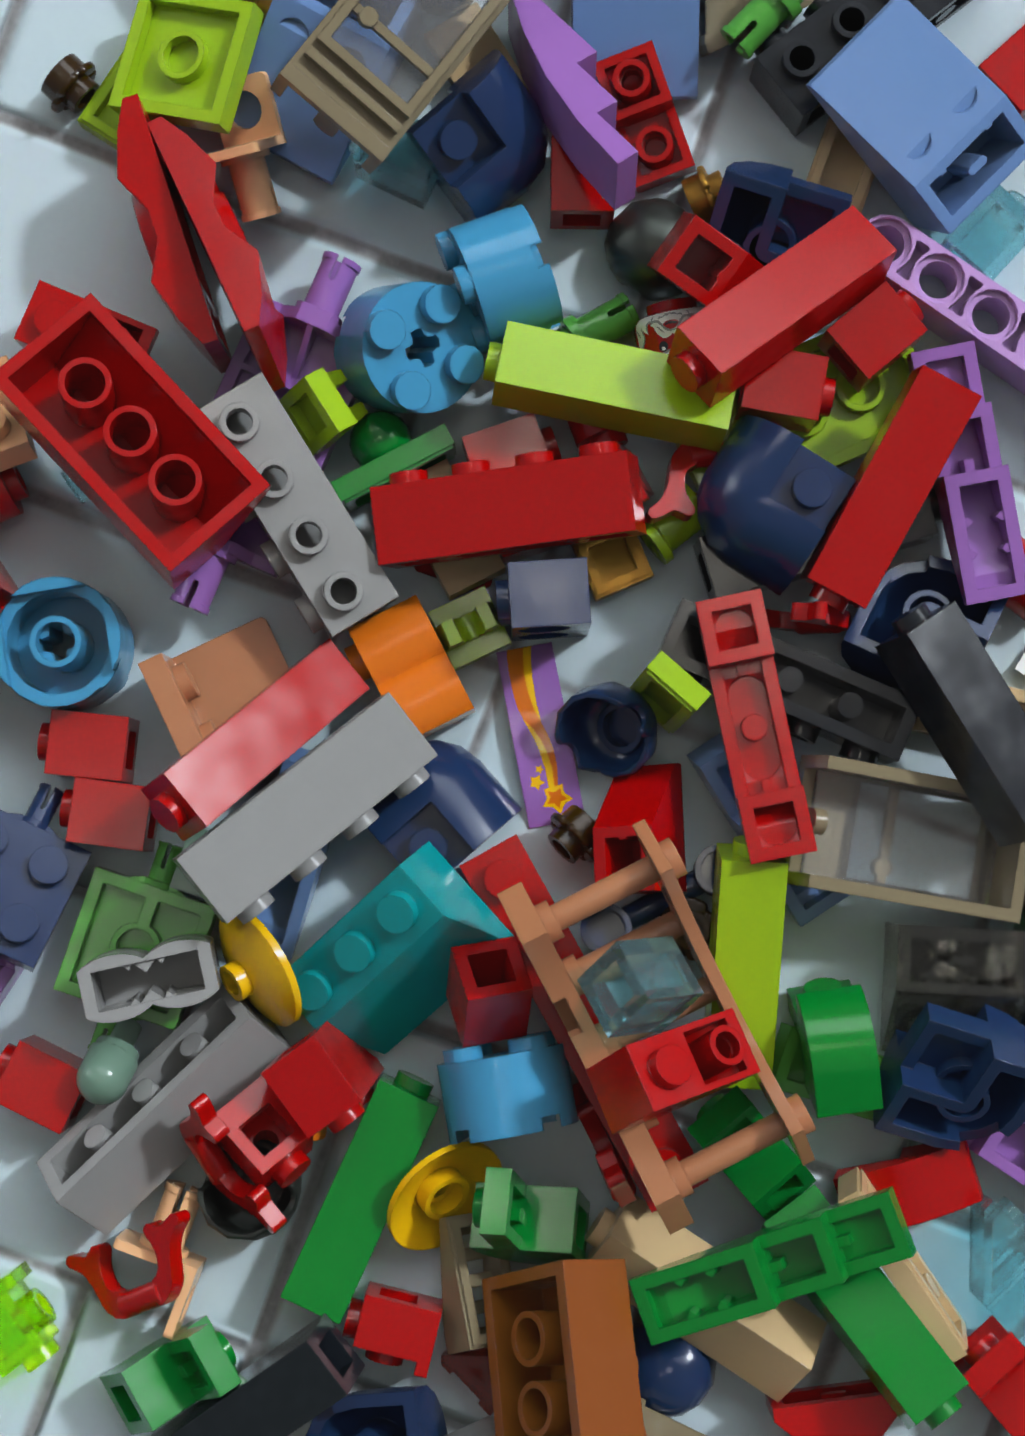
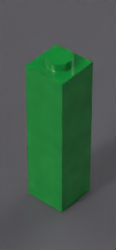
(360, 1195)
(885, 1336)

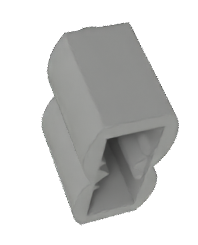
(132, 979)

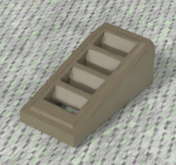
(459, 1308)

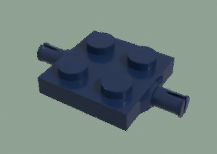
(35, 878)

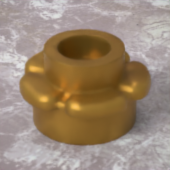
(702, 192)

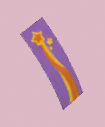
(532, 706)

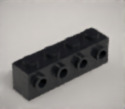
(794, 57)
(817, 695)

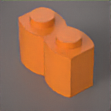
(410, 663)

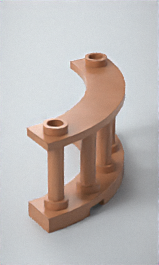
(543, 924)

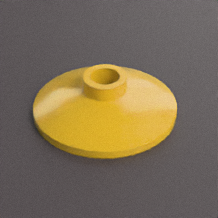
(259, 971)
(437, 1189)

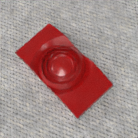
(166, 234)
(224, 242)

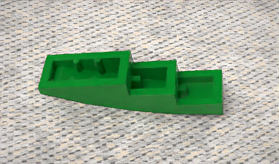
(772, 1266)

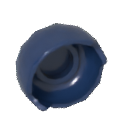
(608, 729)
(672, 1374)

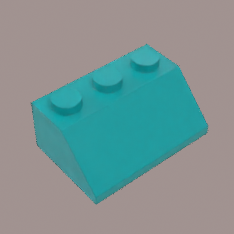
(391, 952)

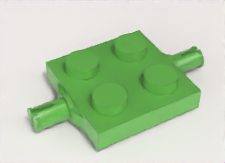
(132, 914)

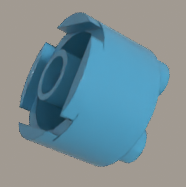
(500, 273)
(400, 316)
(36, 622)
(507, 1090)

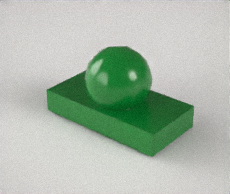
(385, 446)

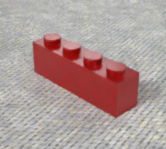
(508, 508)

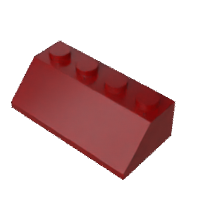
(131, 440)

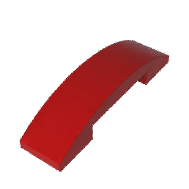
(754, 726)

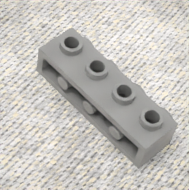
(302, 513)
(305, 809)
(137, 1153)

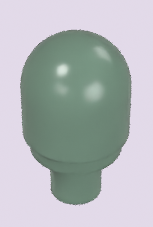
(109, 1064)

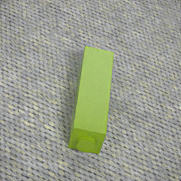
(600, 386)
(749, 939)

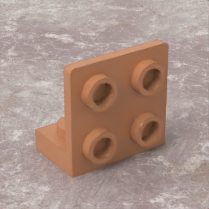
(213, 680)

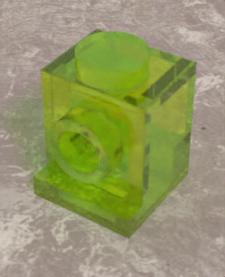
(25, 1323)

